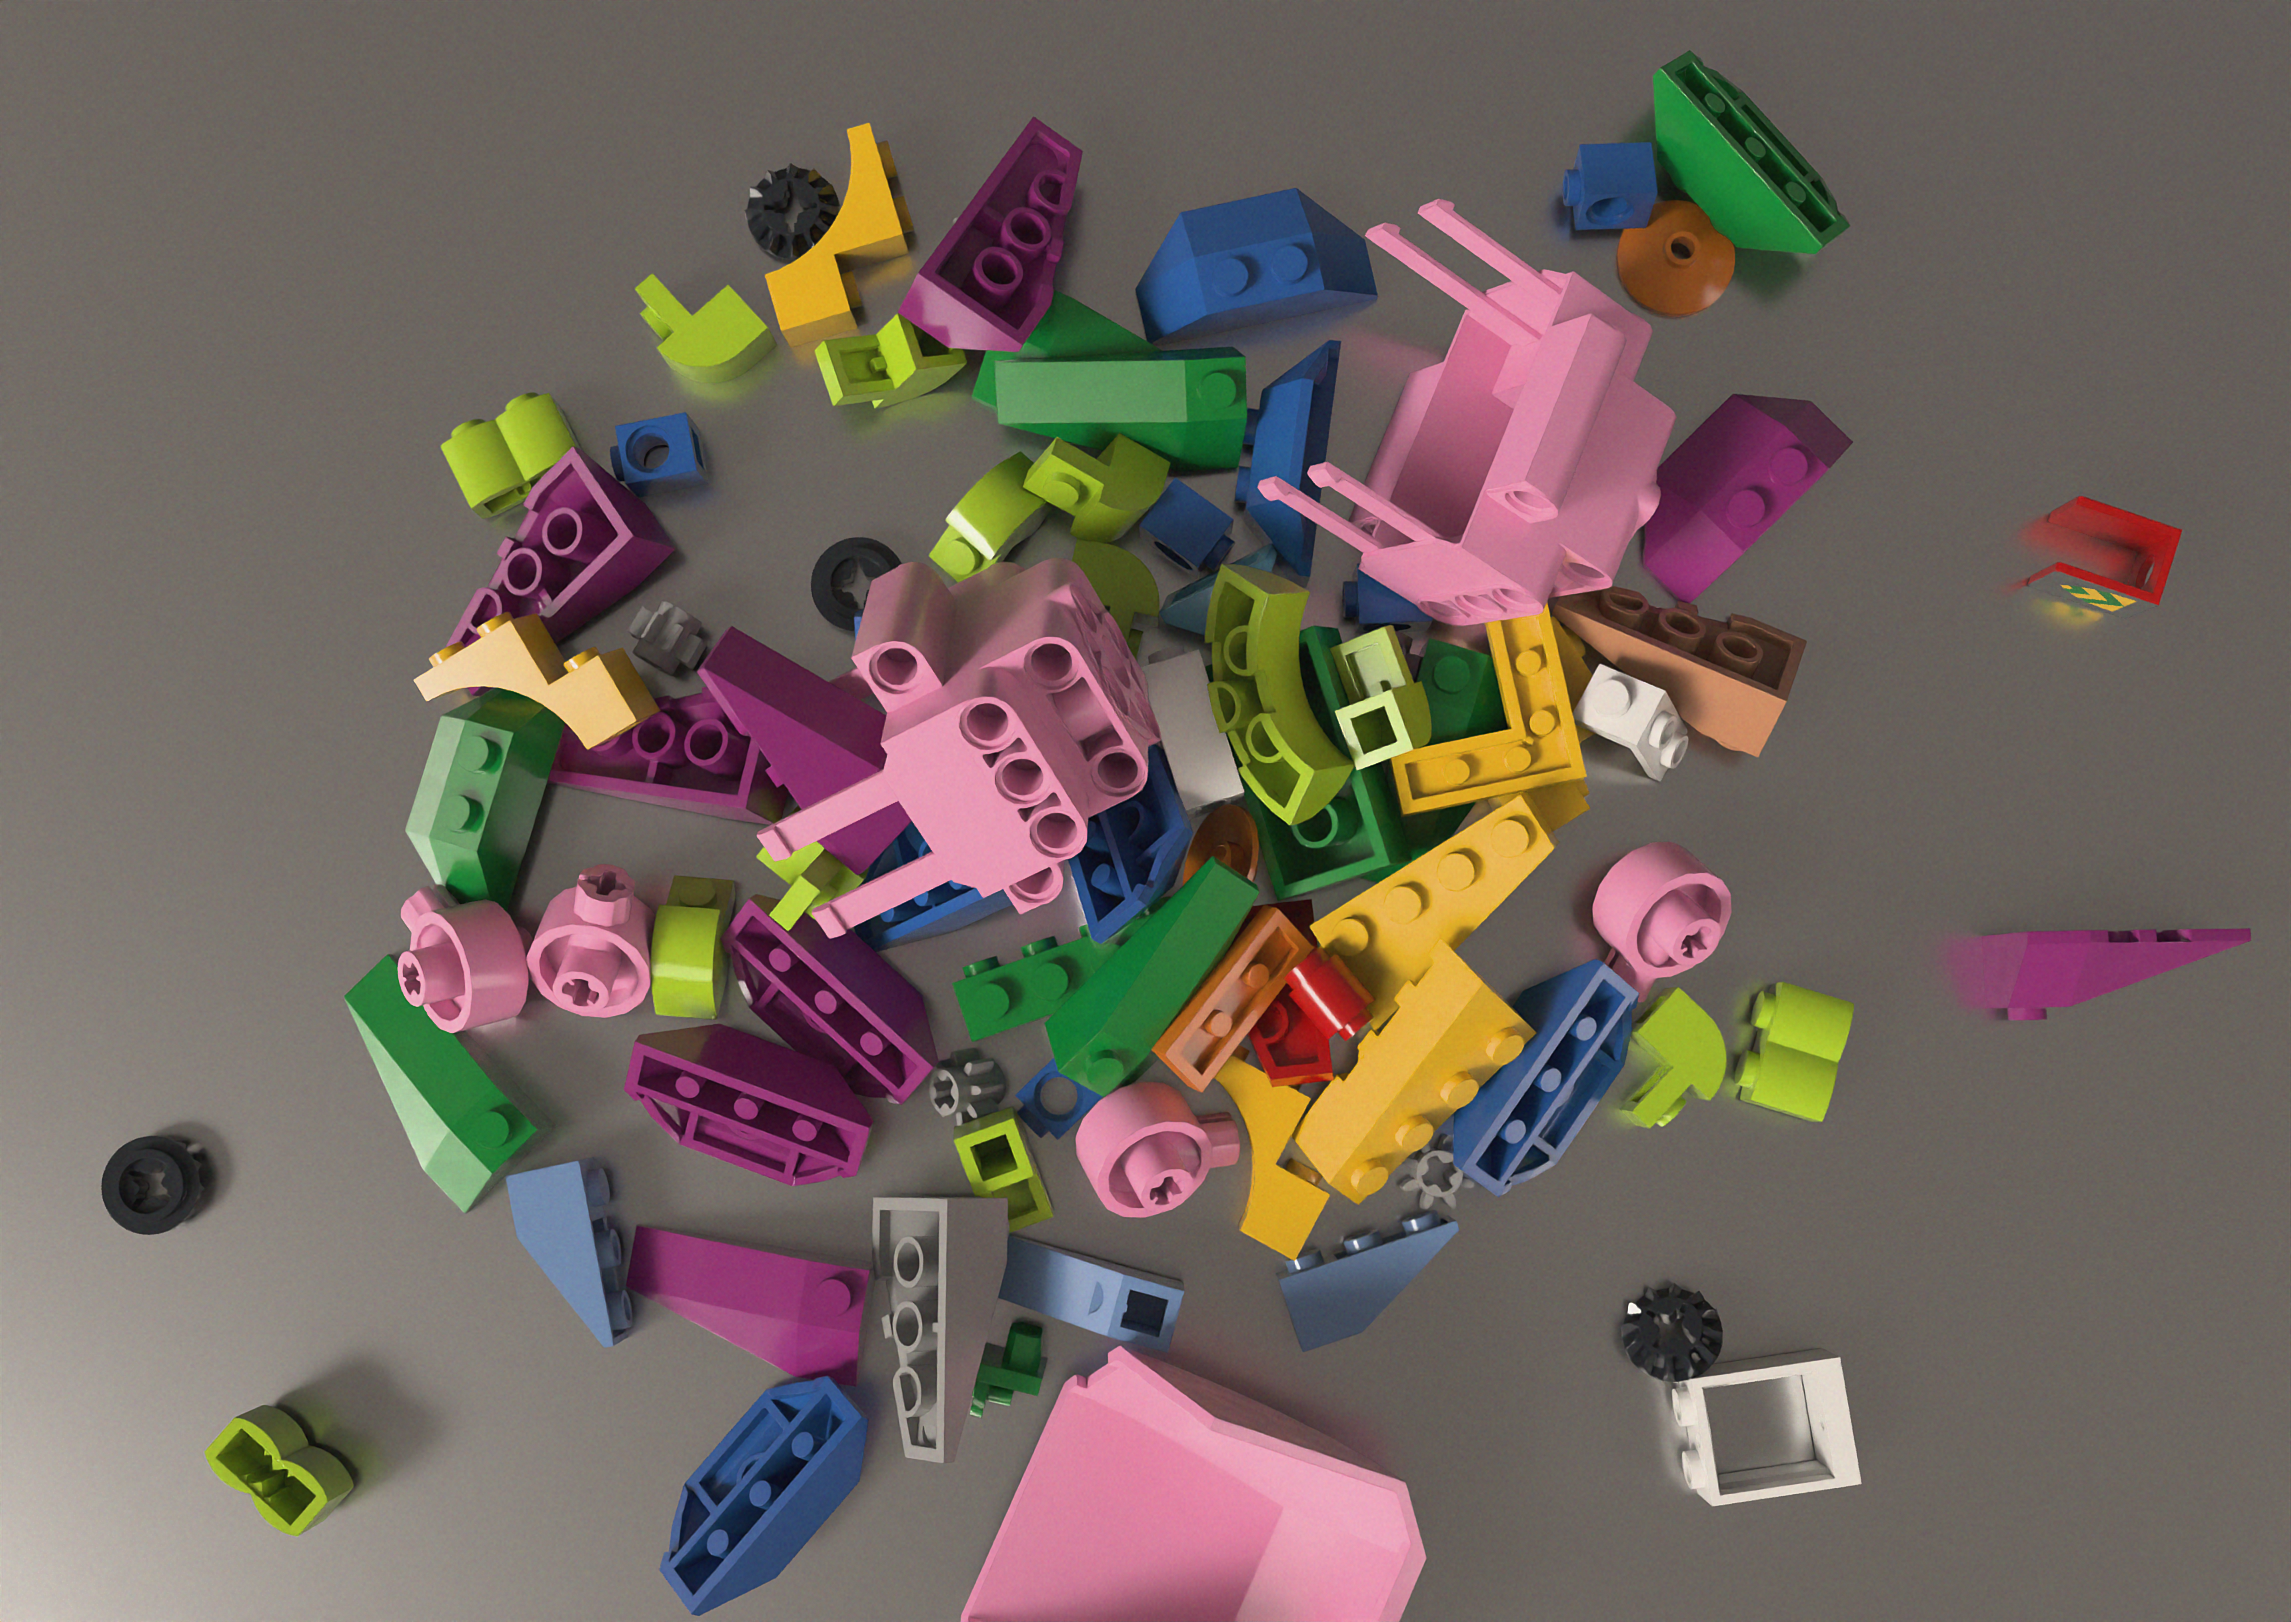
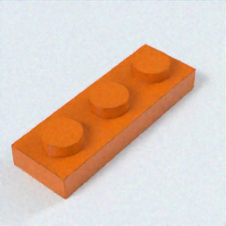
(1232, 998)

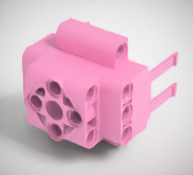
(1513, 457)
(999, 731)

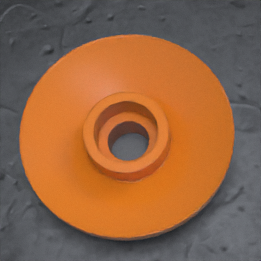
(1668, 283)
(1229, 836)

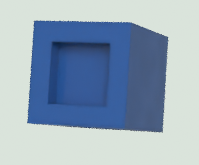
(1611, 186)
(684, 463)
(1188, 529)
(1379, 606)
(1043, 1119)

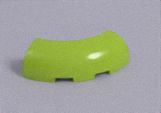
(1261, 693)

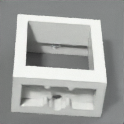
(1189, 734)
(1829, 1421)

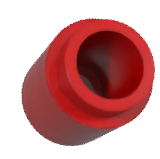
(1330, 994)

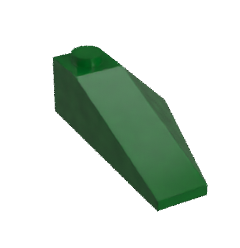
(1169, 401)
(1462, 705)
(450, 1095)

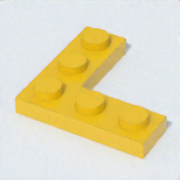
(1534, 751)

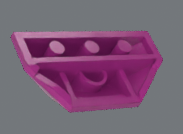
(1733, 486)
(832, 1000)
(750, 1103)

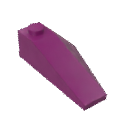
(1000, 257)
(572, 554)
(808, 733)
(677, 760)
(2070, 967)
(773, 1301)

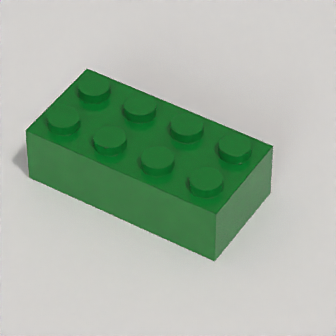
(1360, 824)

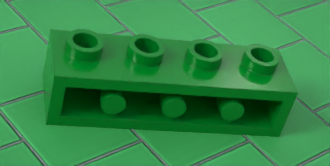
(1034, 987)

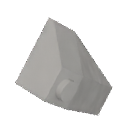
(942, 1285)

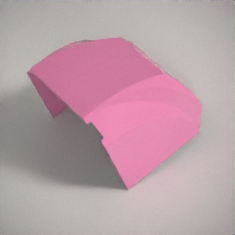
(1194, 1508)

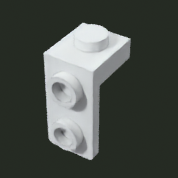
(1634, 717)

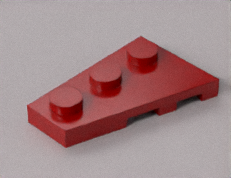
(1284, 1036)

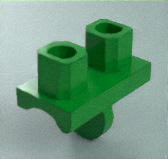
(1010, 1368)

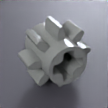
(667, 637)
(967, 1086)
(1419, 1166)

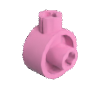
(1660, 913)
(594, 945)
(463, 960)
(1150, 1148)

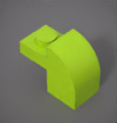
(712, 344)
(886, 365)
(1103, 492)
(990, 520)
(1122, 586)
(1386, 707)
(814, 879)
(687, 949)
(1689, 1057)
(1002, 1166)

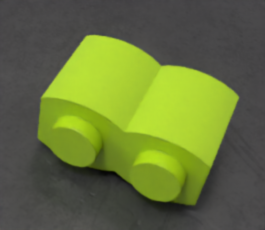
(508, 455)
(1794, 1051)
(287, 1478)

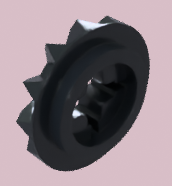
(772, 193)
(837, 568)
(125, 1189)
(1678, 1358)

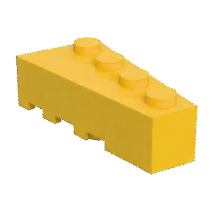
(1441, 894)
(1411, 1075)

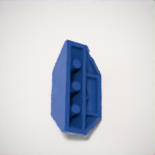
(1251, 267)
(1287, 439)
(1132, 852)
(928, 914)
(1547, 1093)
(764, 1492)

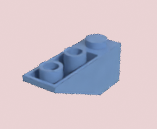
(566, 1232)
(1349, 1289)
(1092, 1293)

